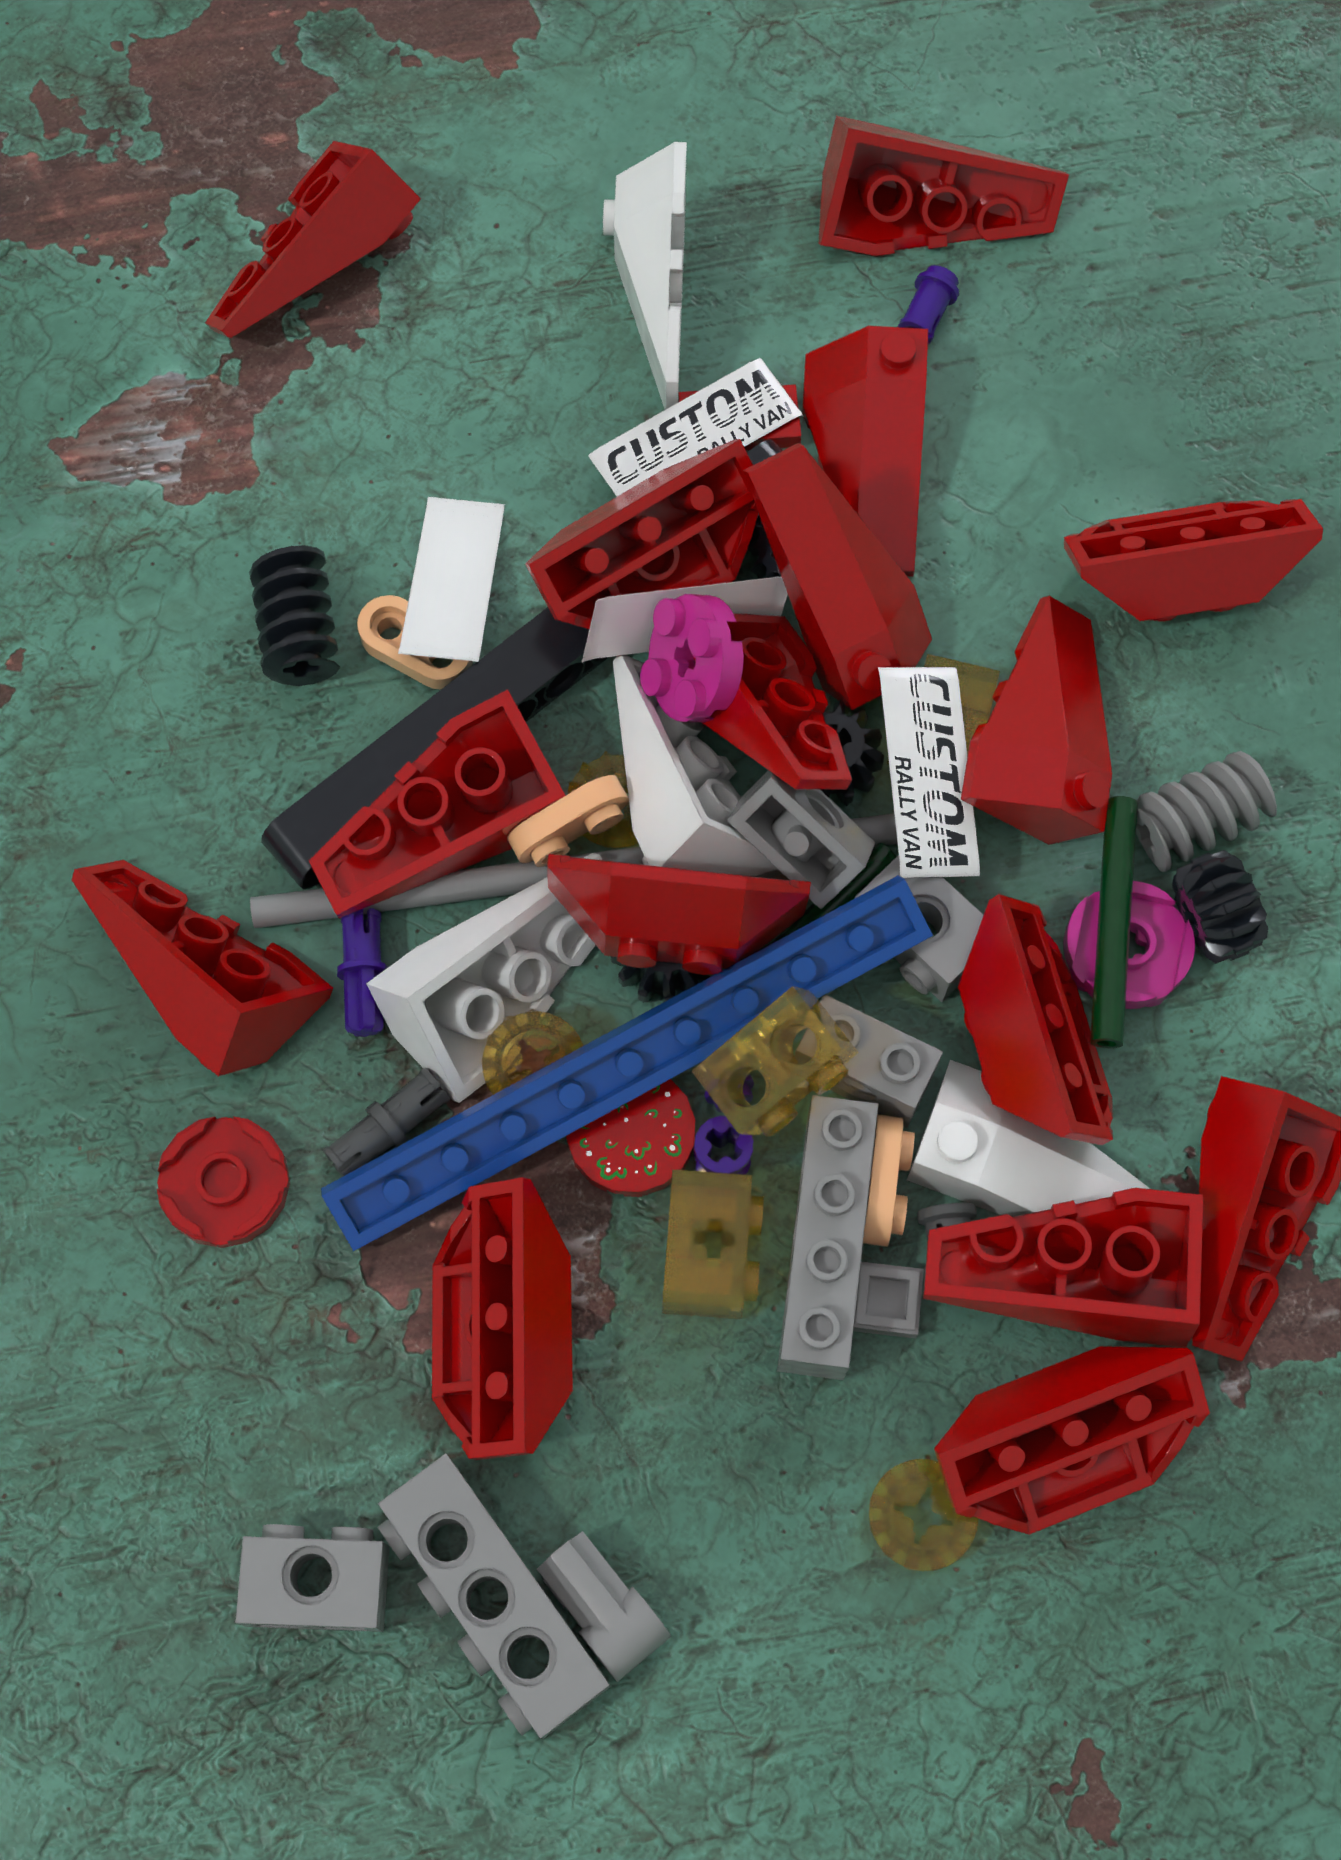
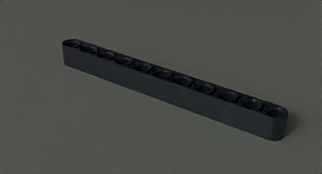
(532, 664)

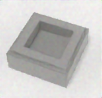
(888, 1300)

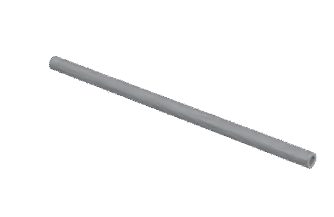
(473, 884)

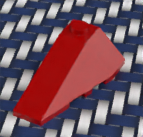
(916, 191)
(341, 214)
(1046, 743)
(441, 809)
(207, 983)
(1090, 1267)

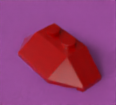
(662, 534)
(1194, 555)
(674, 912)
(1033, 1026)
(501, 1321)
(1071, 1435)

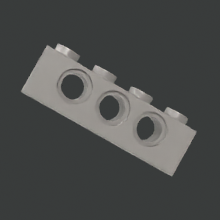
(828, 1238)
(442, 1498)

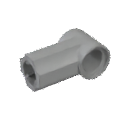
(612, 1617)

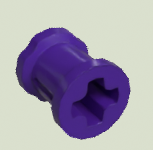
(720, 1132)

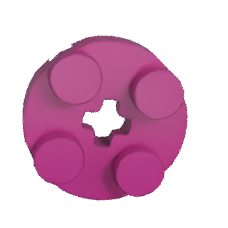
(685, 630)
(1158, 928)

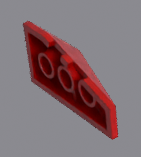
(868, 426)
(840, 579)
(779, 710)
(1259, 1180)

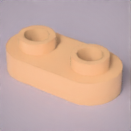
(390, 612)
(588, 808)
(885, 1208)

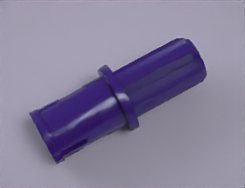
(359, 966)

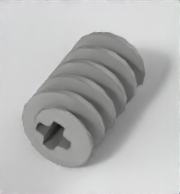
(1203, 804)

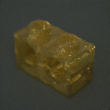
(768, 1047)

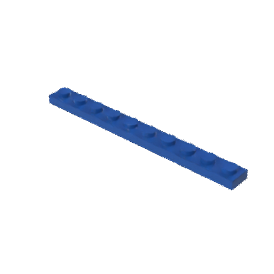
(621, 1064)

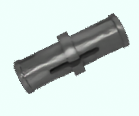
(387, 1123)

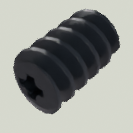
(294, 616)

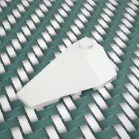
(650, 254)
(678, 787)
(471, 977)
(1003, 1160)

